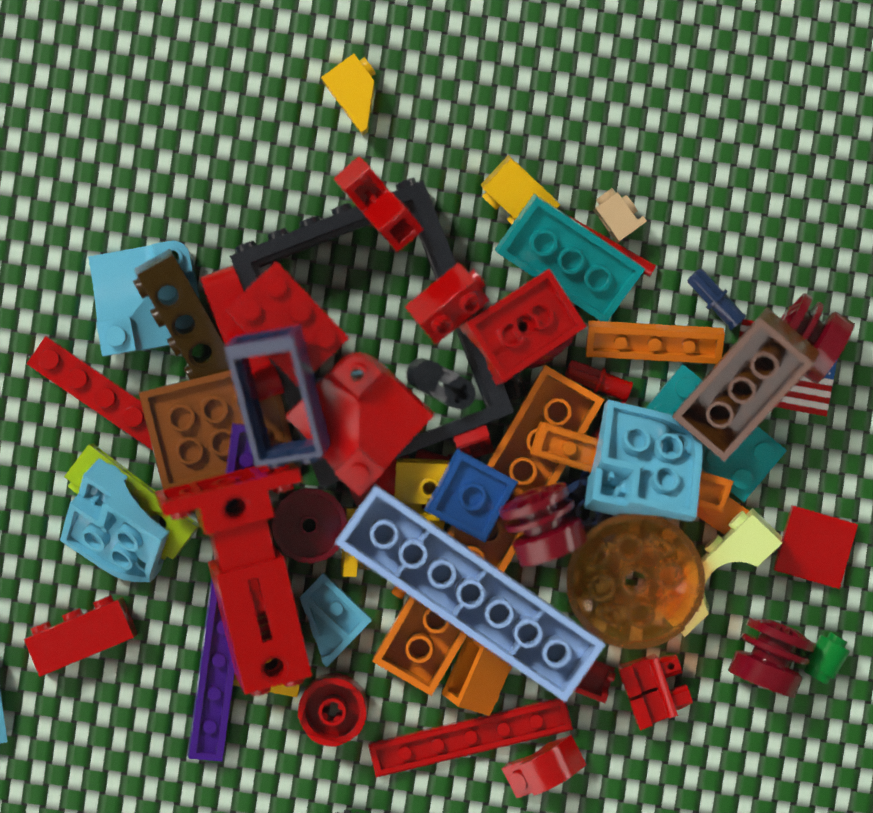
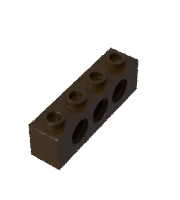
(165, 271)

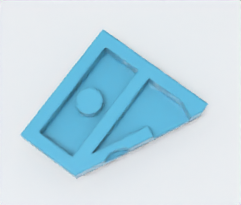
(332, 617)

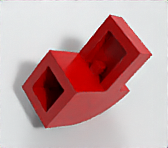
(545, 768)

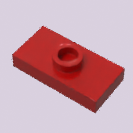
(475, 442)

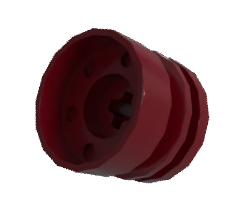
(827, 336)
(545, 530)
(772, 657)

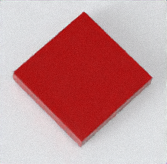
(815, 547)

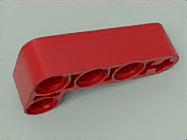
(221, 291)

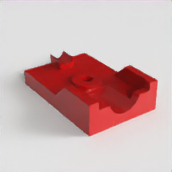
(548, 319)

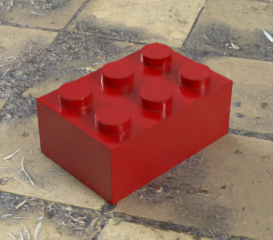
(278, 303)

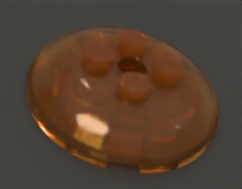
(641, 613)

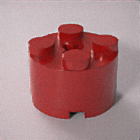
(346, 724)

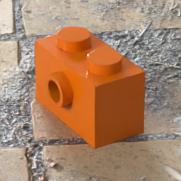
(476, 678)

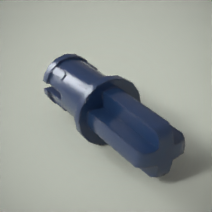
(716, 298)

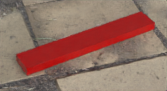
(470, 736)

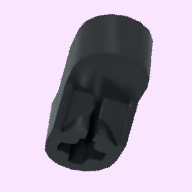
(427, 374)

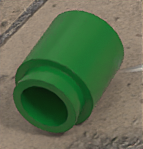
(827, 658)

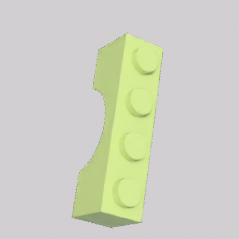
(747, 541)

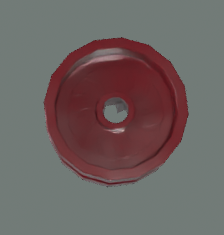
(288, 524)

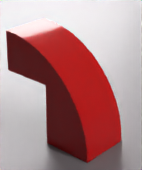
(378, 204)

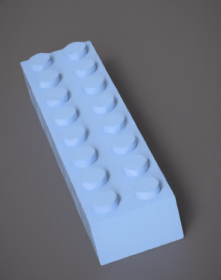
(470, 592)

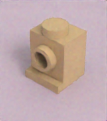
(617, 214)

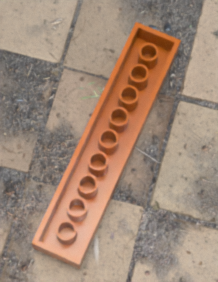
(421, 641)

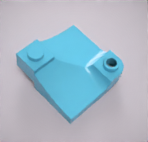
(122, 314)
(644, 465)
(112, 528)

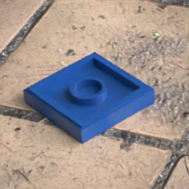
(470, 495)

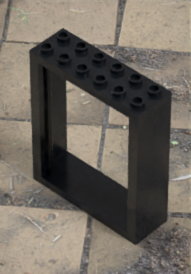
(345, 219)

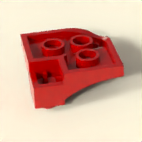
(365, 419)

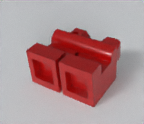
(648, 689)

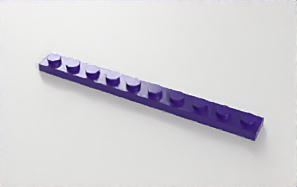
(216, 665)

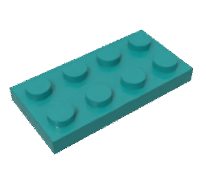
(583, 263)
(750, 460)

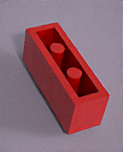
(80, 635)

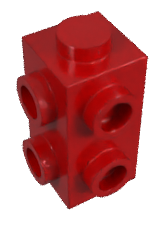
(448, 302)

